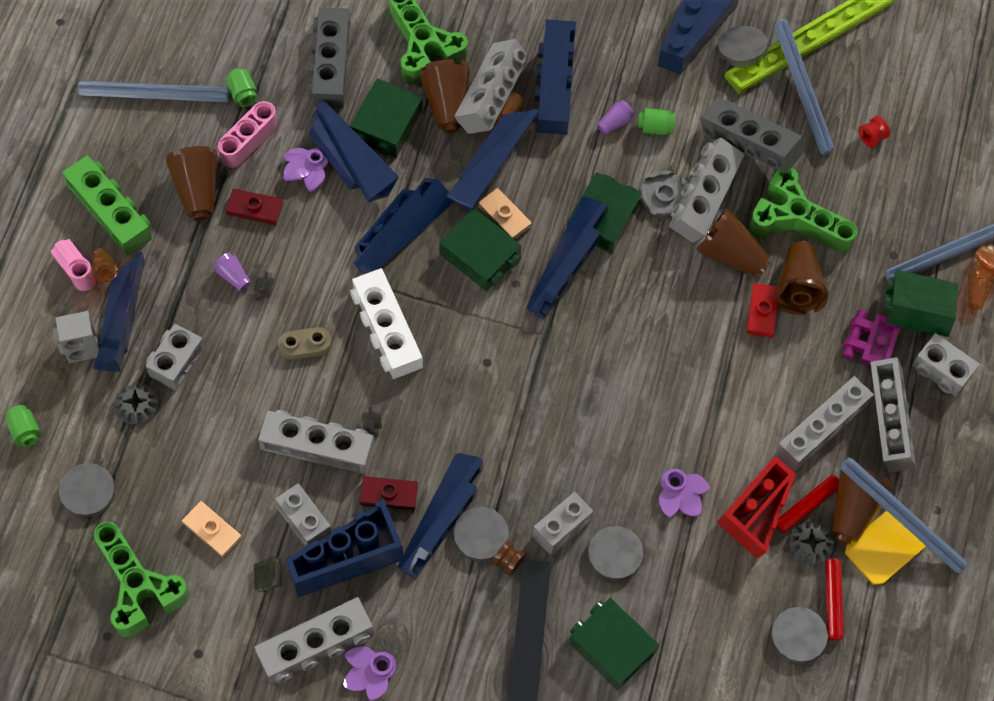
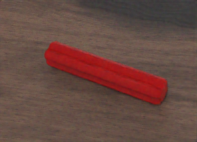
(807, 504)
(834, 599)

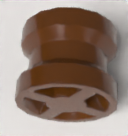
(509, 558)

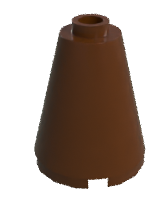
(445, 89)
(194, 179)
(734, 245)
(801, 281)
(854, 508)

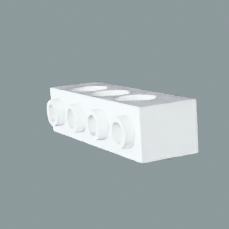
(376, 287)

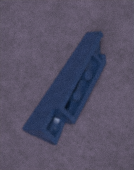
(351, 155)
(489, 158)
(401, 223)
(571, 253)
(119, 316)
(445, 508)

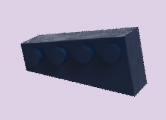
(691, 30)
(555, 77)
(347, 552)

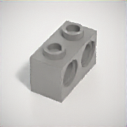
(76, 337)
(180, 358)
(949, 360)
(302, 515)
(562, 523)

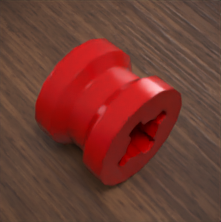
(874, 131)

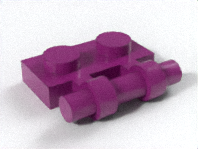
(879, 342)

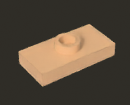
(504, 214)
(212, 529)

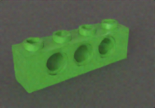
(128, 235)

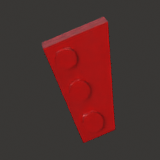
(758, 507)

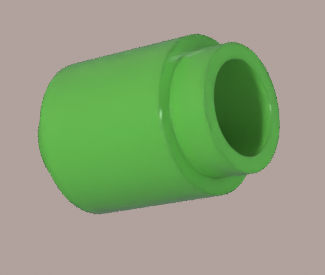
(242, 87)
(656, 121)
(22, 426)

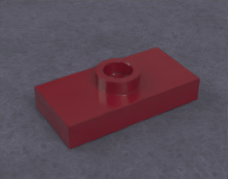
(254, 206)
(396, 493)

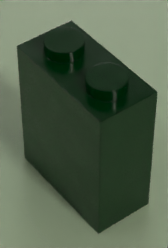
(387, 117)
(622, 206)
(480, 249)
(921, 303)
(612, 642)

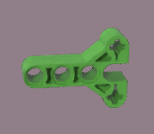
(437, 42)
(783, 219)
(130, 598)

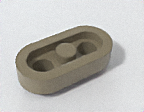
(305, 345)

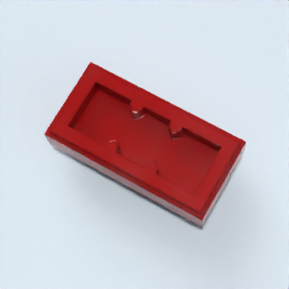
(762, 310)

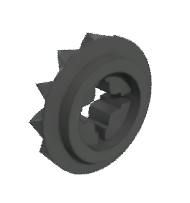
(144, 411)
(803, 551)

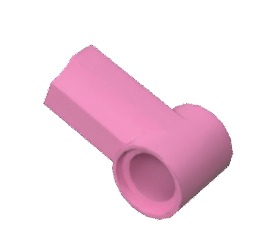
(74, 264)

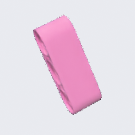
(249, 123)

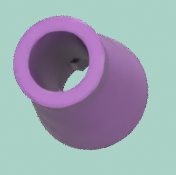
(616, 117)
(231, 270)

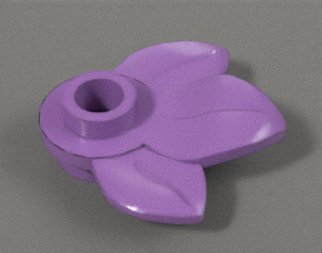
(303, 167)
(683, 497)
(365, 673)

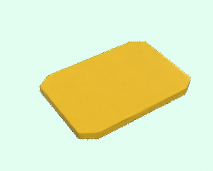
(883, 549)

